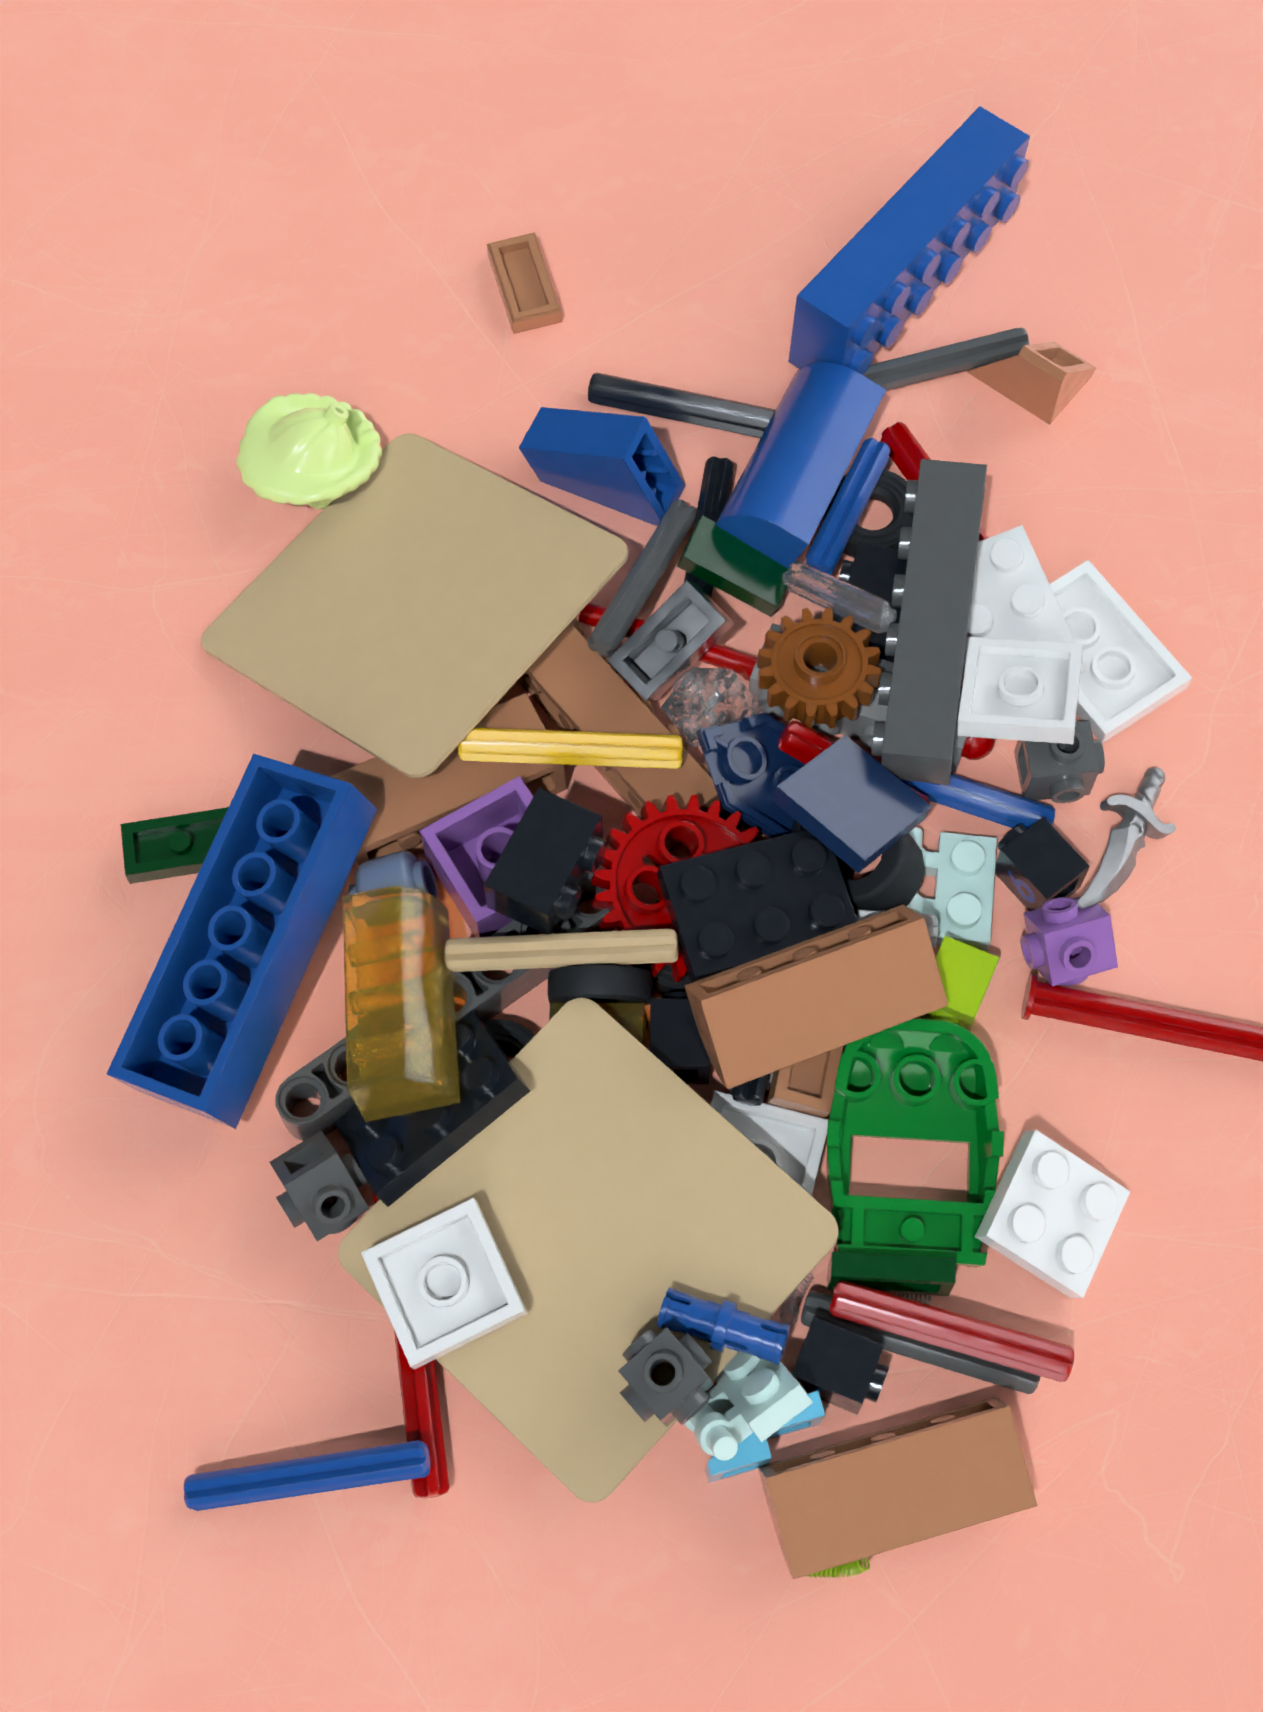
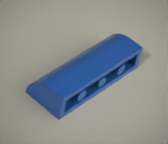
(800, 460)

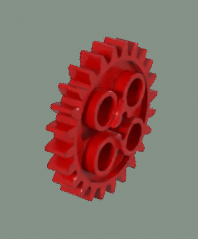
(625, 867)

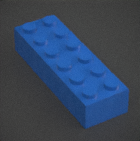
(911, 245)
(243, 940)

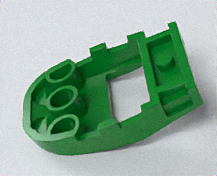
(922, 1086)

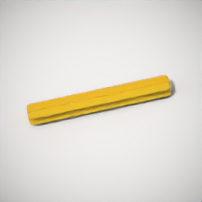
(572, 748)

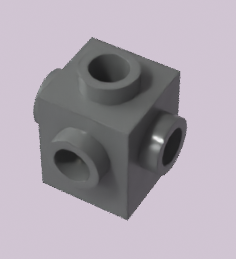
(1060, 769)
(320, 1186)
(681, 1397)

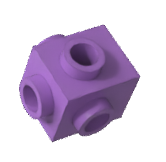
(1068, 941)

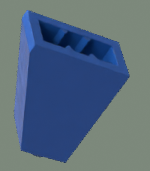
(603, 460)

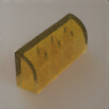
(398, 1003)

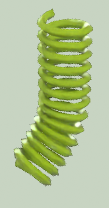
(835, 1571)

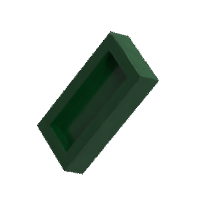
(733, 567)
(893, 1272)

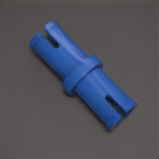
(723, 1326)

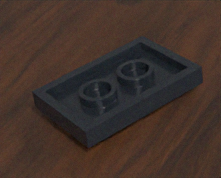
(753, 900)
(407, 1147)

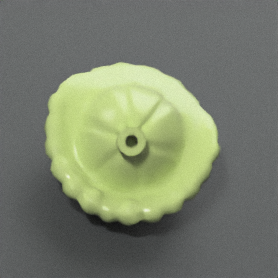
(307, 450)

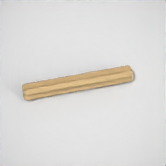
(561, 950)

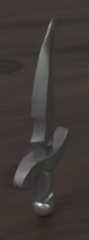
(1127, 837)

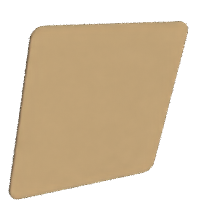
(414, 603)
(599, 1204)

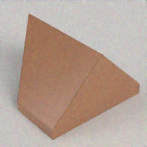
(1038, 378)

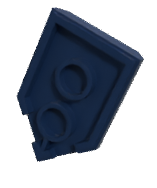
(748, 768)

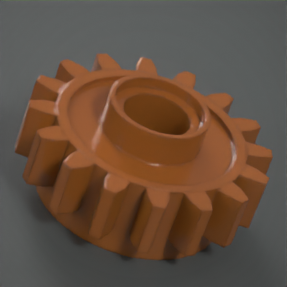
(821, 643)

